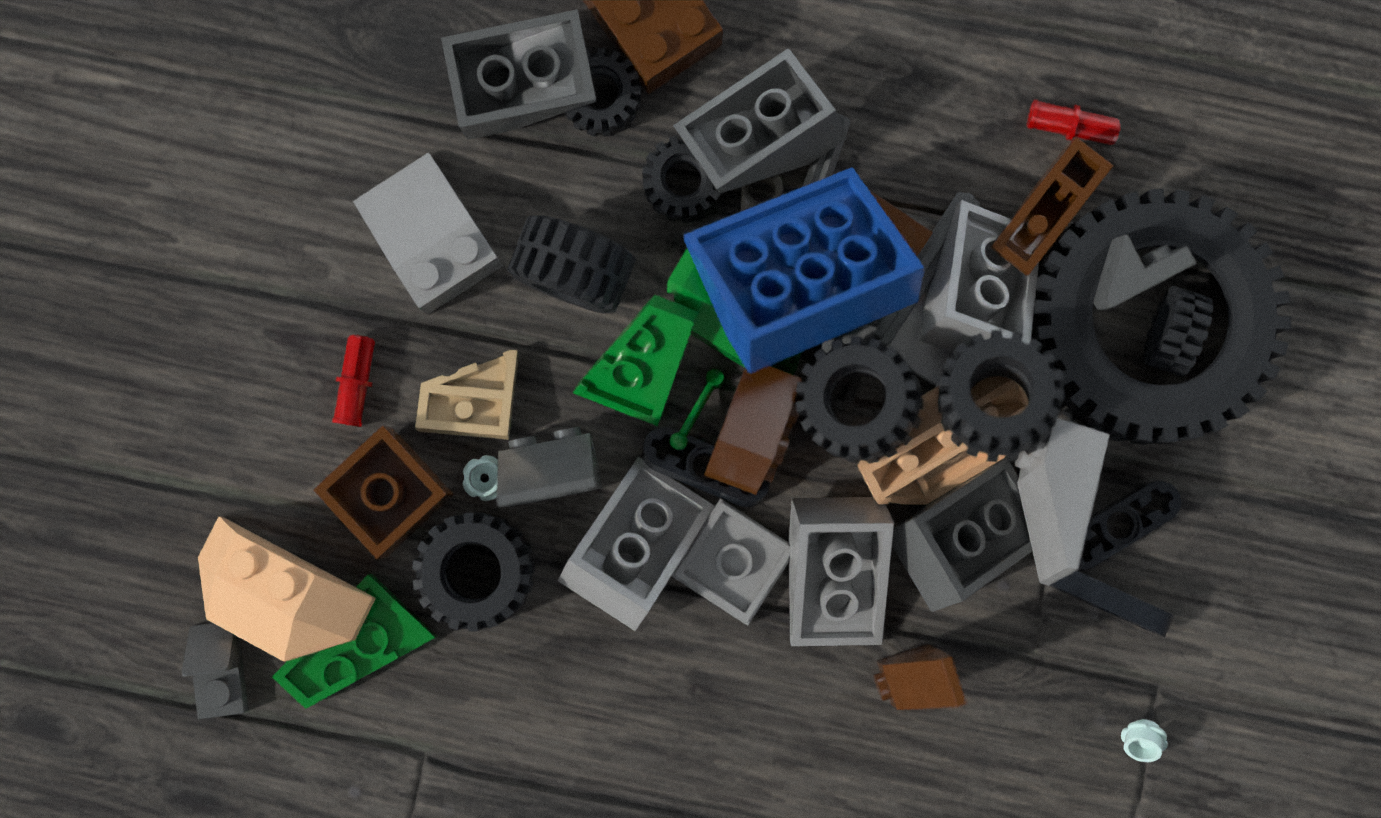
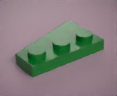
(642, 362)
(384, 637)

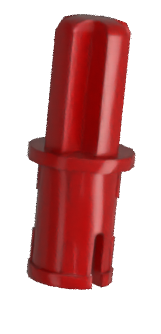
(1073, 122)
(354, 380)

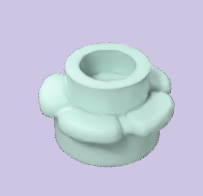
(472, 475)
(1144, 740)

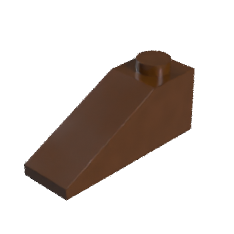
(1051, 205)
(919, 680)

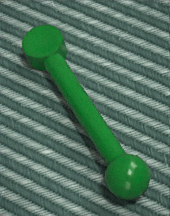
(714, 380)

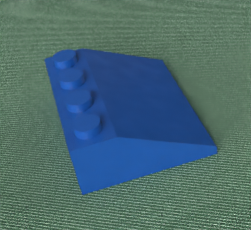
(804, 269)

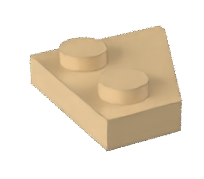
(471, 401)

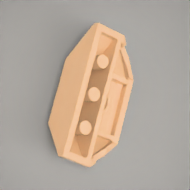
(931, 460)
(275, 595)

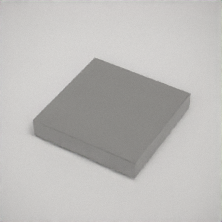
(733, 562)

